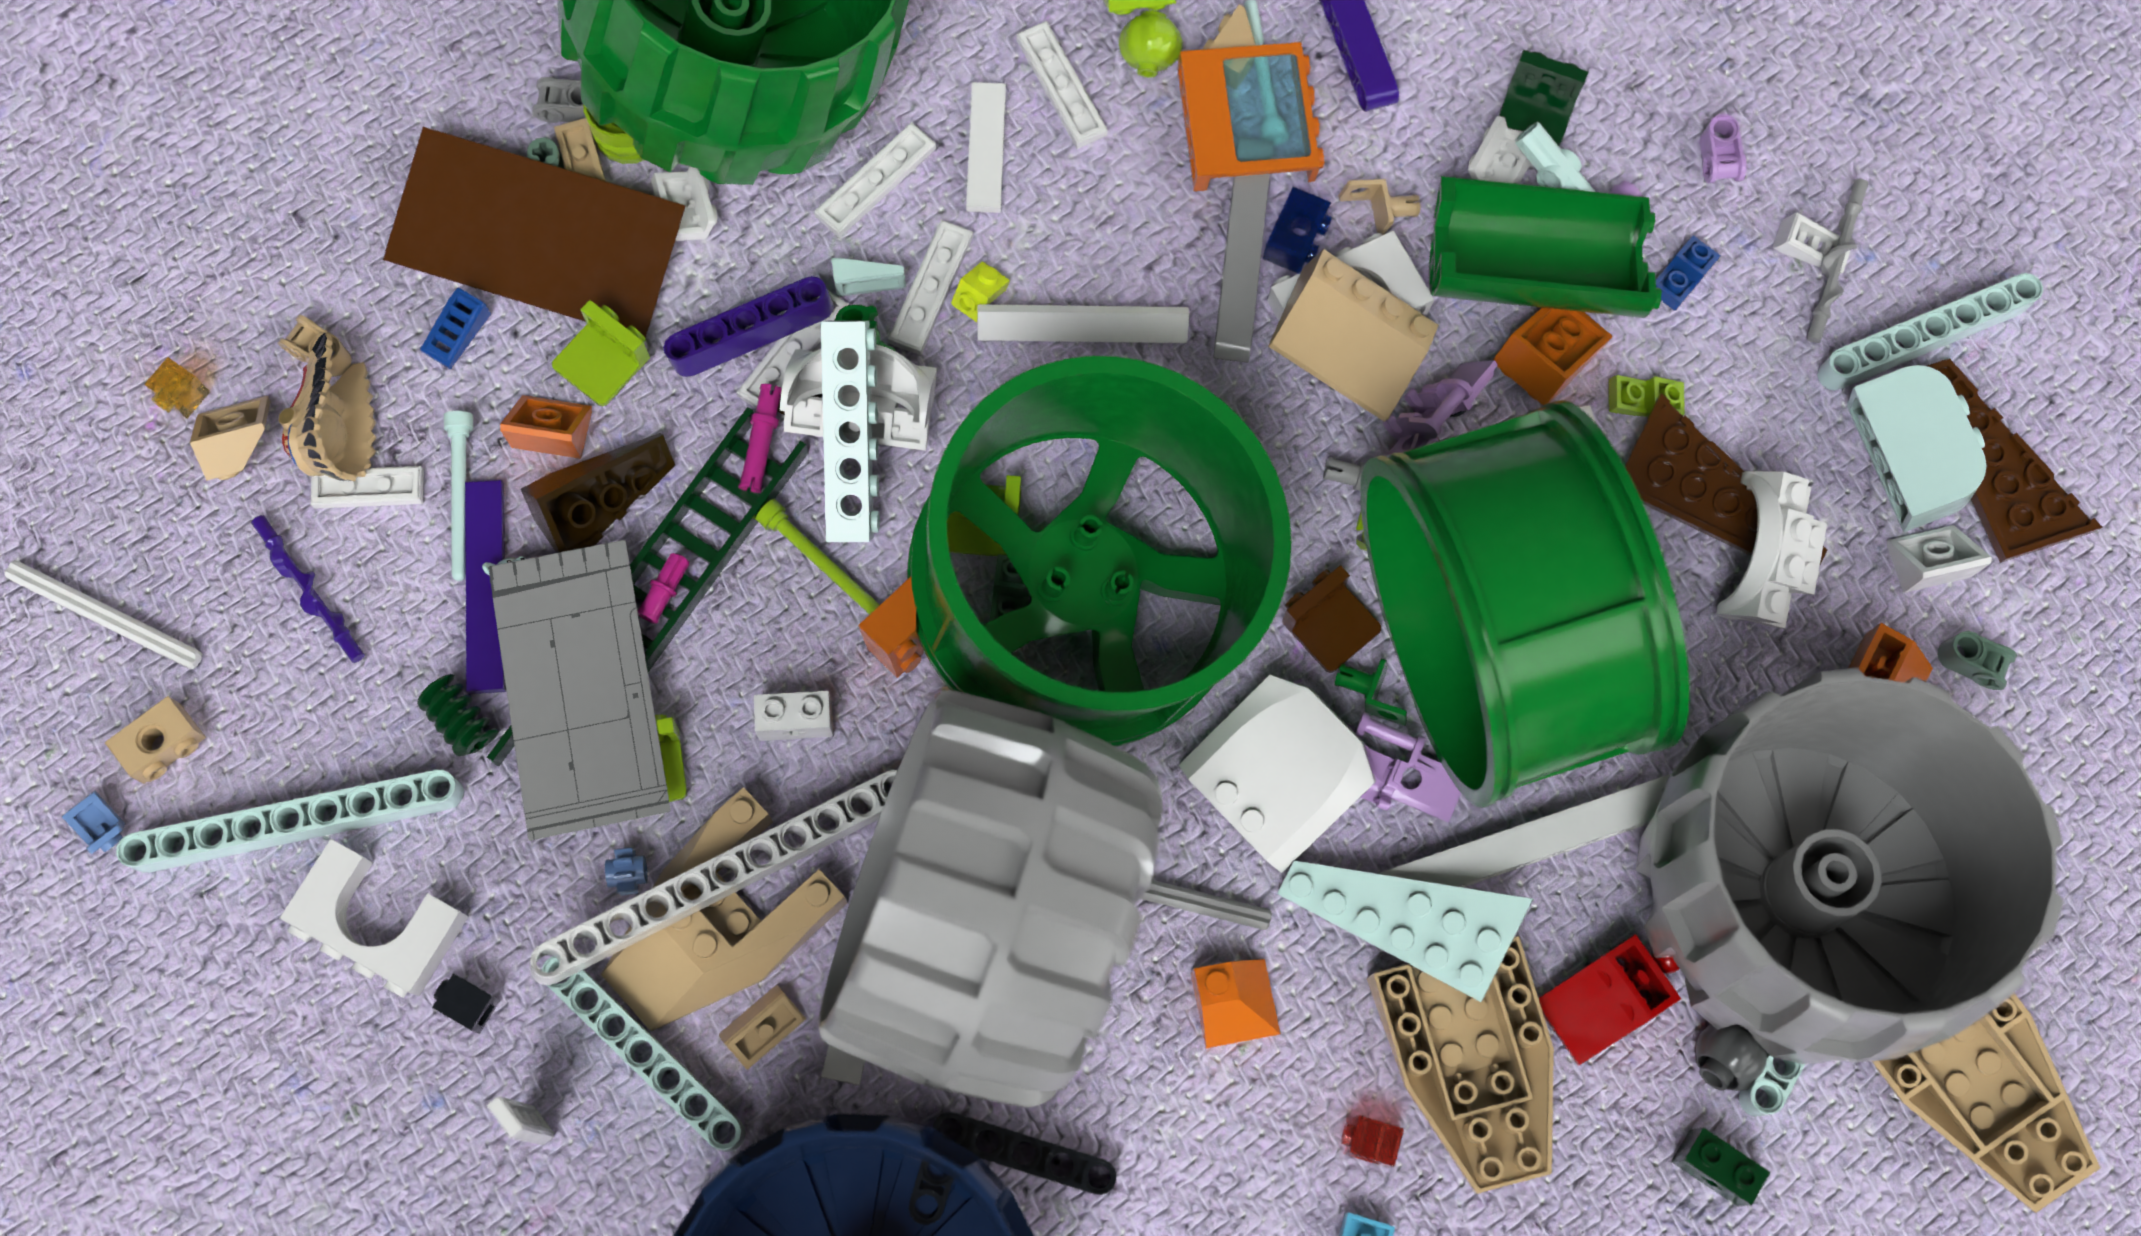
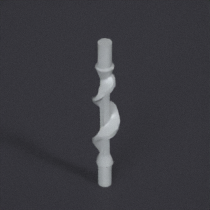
(1833, 261)

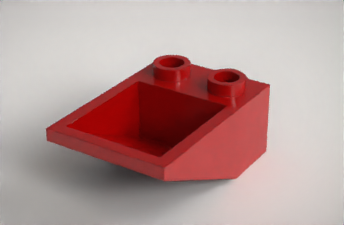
(1604, 1000)

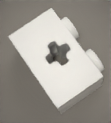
(793, 715)

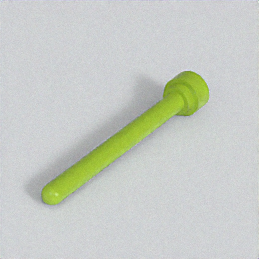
(773, 517)

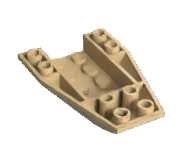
(1999, 1104)

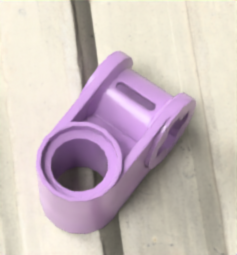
(1721, 156)

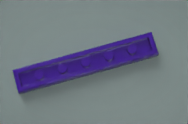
(483, 544)

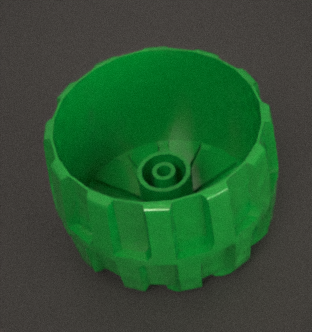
(731, 79)

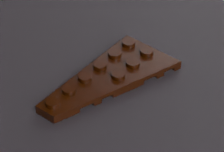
(2018, 496)

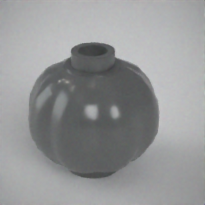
(1729, 1057)

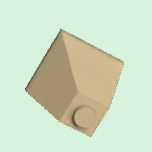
(228, 436)

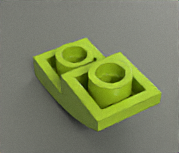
(1638, 396)

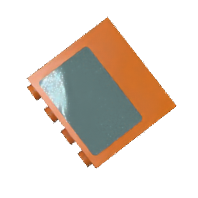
(1248, 112)

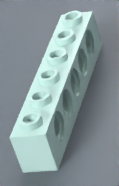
(841, 523)

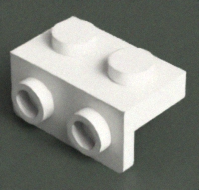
(1499, 156)
(690, 190)

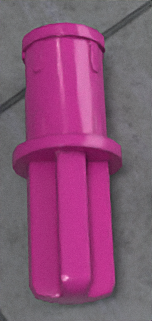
(663, 588)

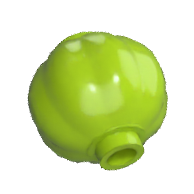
(1150, 43)

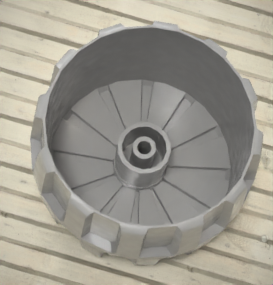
(1851, 869)
(993, 903)

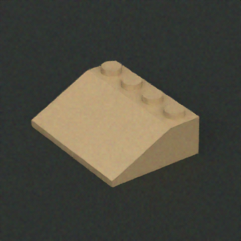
(1352, 334)

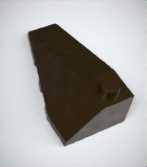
(587, 497)

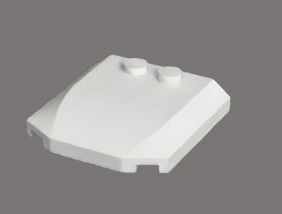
(1281, 769)

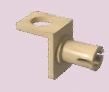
(1383, 205)

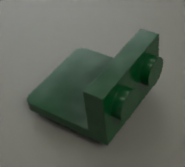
(1542, 93)

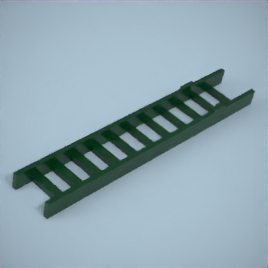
(716, 559)

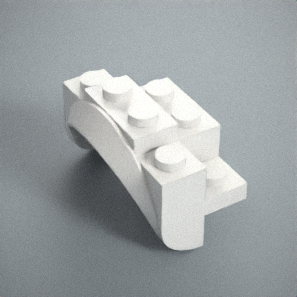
(896, 383)
(1784, 551)

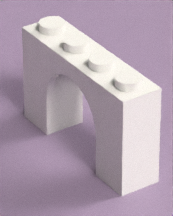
(1378, 259)
(321, 911)

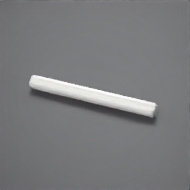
(103, 614)

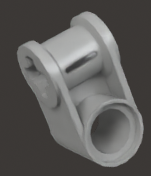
(558, 100)

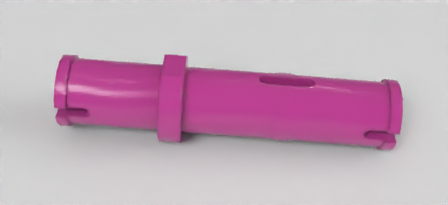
(763, 424)

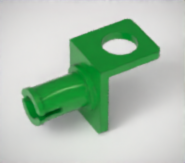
(1370, 686)

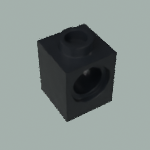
(464, 1003)

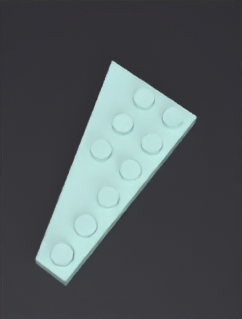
(1430, 925)

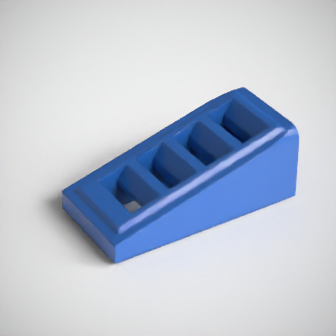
(450, 312)

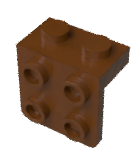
(1330, 620)

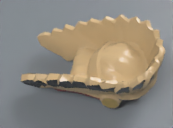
(329, 426)

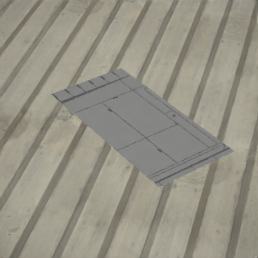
(578, 690)

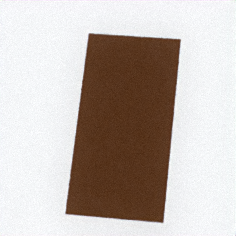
(532, 230)

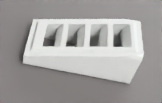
(1792, 236)

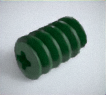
(453, 717)

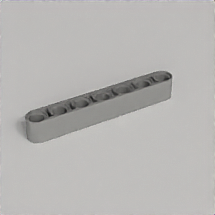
(1241, 268)

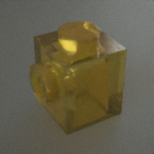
(176, 389)

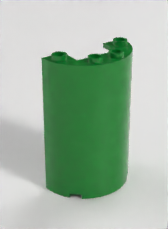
(1542, 248)

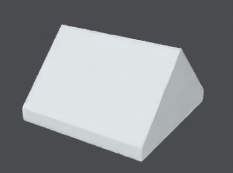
(1935, 558)

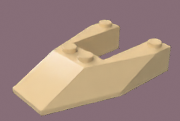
(722, 944)

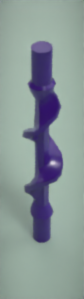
(310, 600)

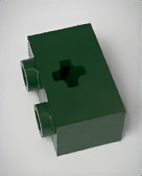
(1720, 1167)

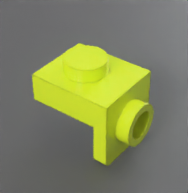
(977, 287)

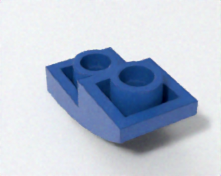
(1685, 272)

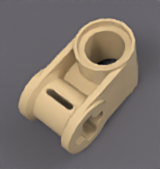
(303, 338)

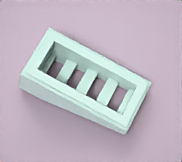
(862, 277)

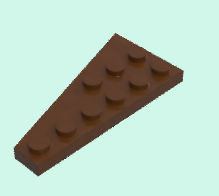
(1692, 479)

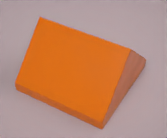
(547, 426)

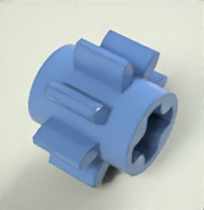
(626, 871)

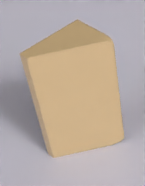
(761, 1027)

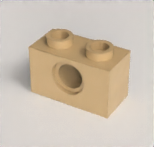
(134, 743)

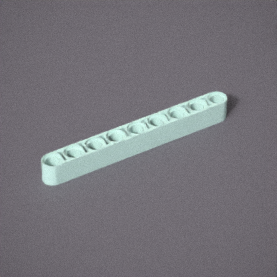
(273, 820)

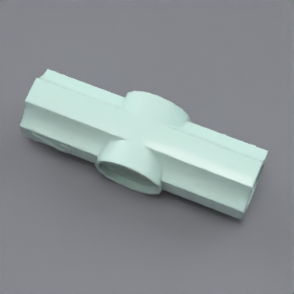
(1554, 165)

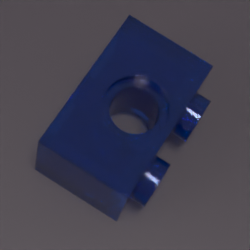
(1299, 212)

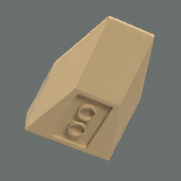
(1476, 1067)

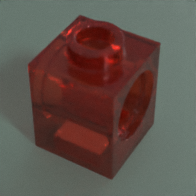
(1372, 1141)

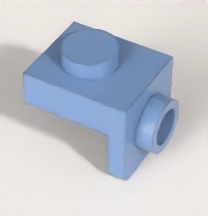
(95, 823)

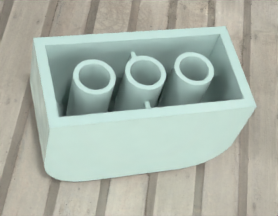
(1919, 443)

